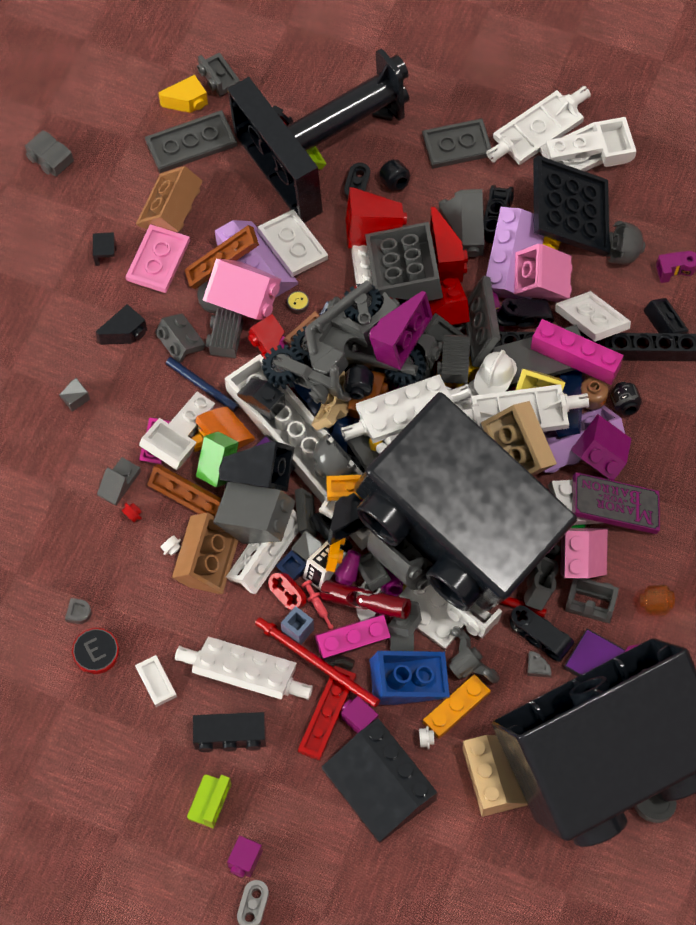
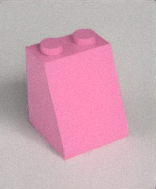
(543, 273)
(242, 288)
(584, 553)

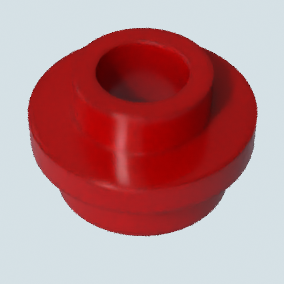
(132, 511)

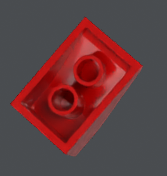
(448, 248)
(453, 305)

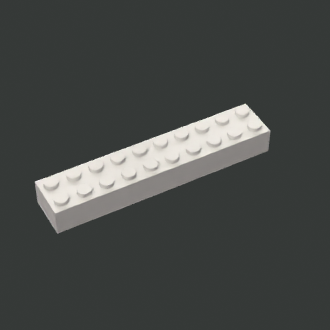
(293, 428)

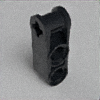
(497, 198)
(524, 312)
(541, 633)

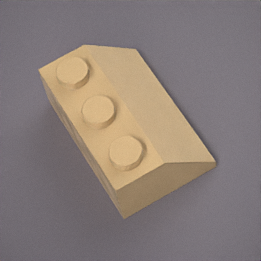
(521, 436)
(492, 776)

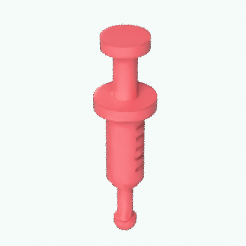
(317, 603)

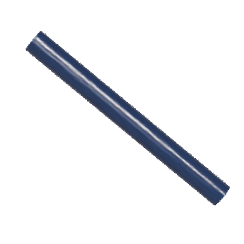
(202, 384)

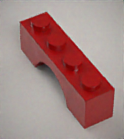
(267, 335)

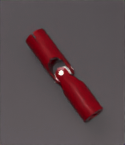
(379, 603)

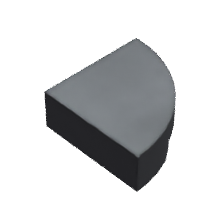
(538, 666)

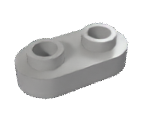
(253, 905)

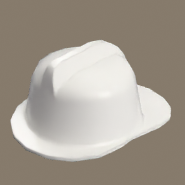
(495, 373)

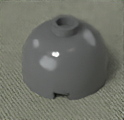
(625, 243)
(331, 458)

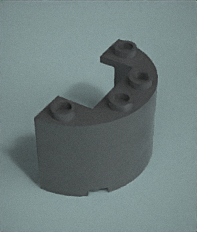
(391, 557)

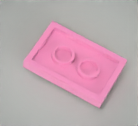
(157, 258)

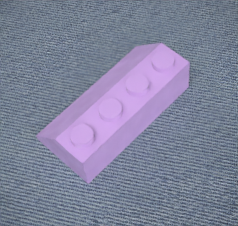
(512, 234)
(259, 257)
(562, 446)

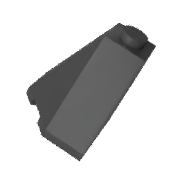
(465, 217)

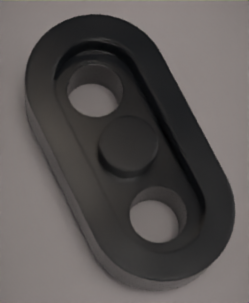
(357, 182)

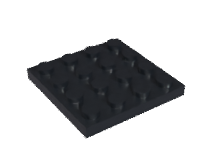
(571, 206)

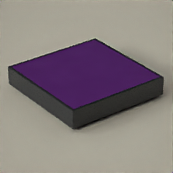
(591, 652)

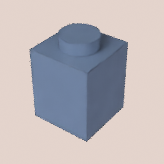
(297, 625)

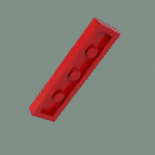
(325, 717)

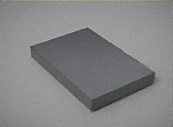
(456, 143)

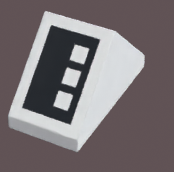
(316, 566)

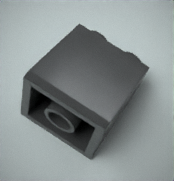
(254, 513)

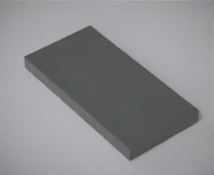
(190, 141)
(483, 321)
(529, 359)

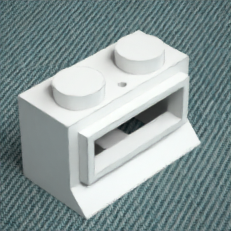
(473, 625)

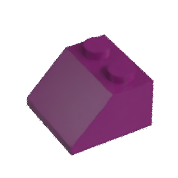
(603, 447)

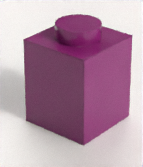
(358, 714)
(244, 857)

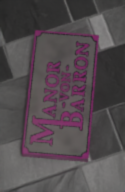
(616, 503)

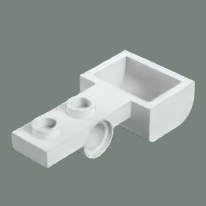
(609, 138)
(172, 440)

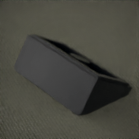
(664, 317)

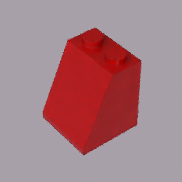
(370, 214)

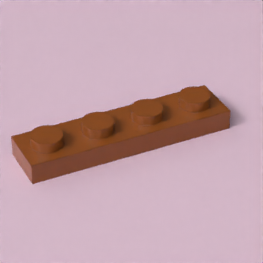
(231, 249)
(183, 491)

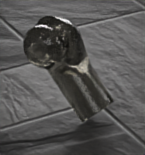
(340, 660)

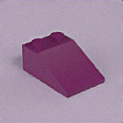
(400, 331)

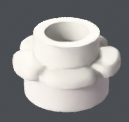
(171, 546)
(426, 737)

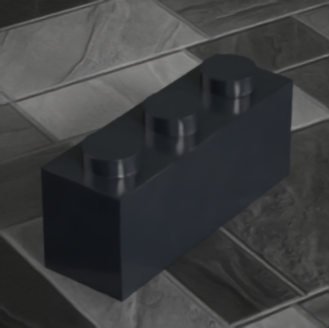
(229, 731)

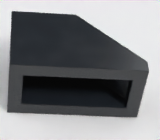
(122, 328)
(263, 397)
(345, 518)

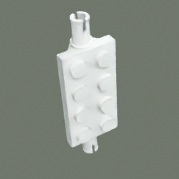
(542, 122)
(547, 402)
(394, 410)
(245, 668)

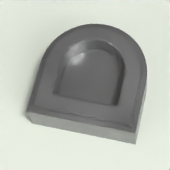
(78, 611)

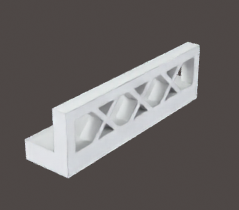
(263, 560)

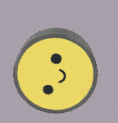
(298, 302)

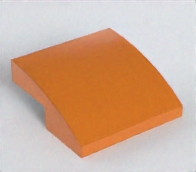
(225, 422)

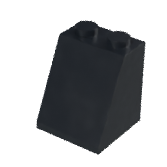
(260, 466)

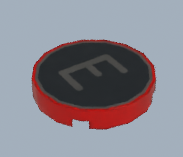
(95, 650)

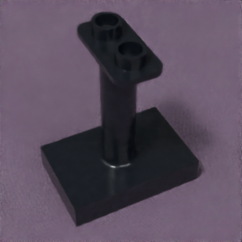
(283, 149)

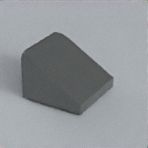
(402, 643)

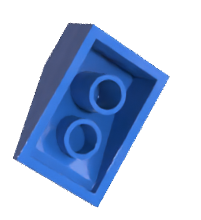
(409, 676)

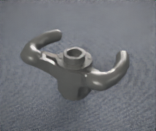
(469, 659)

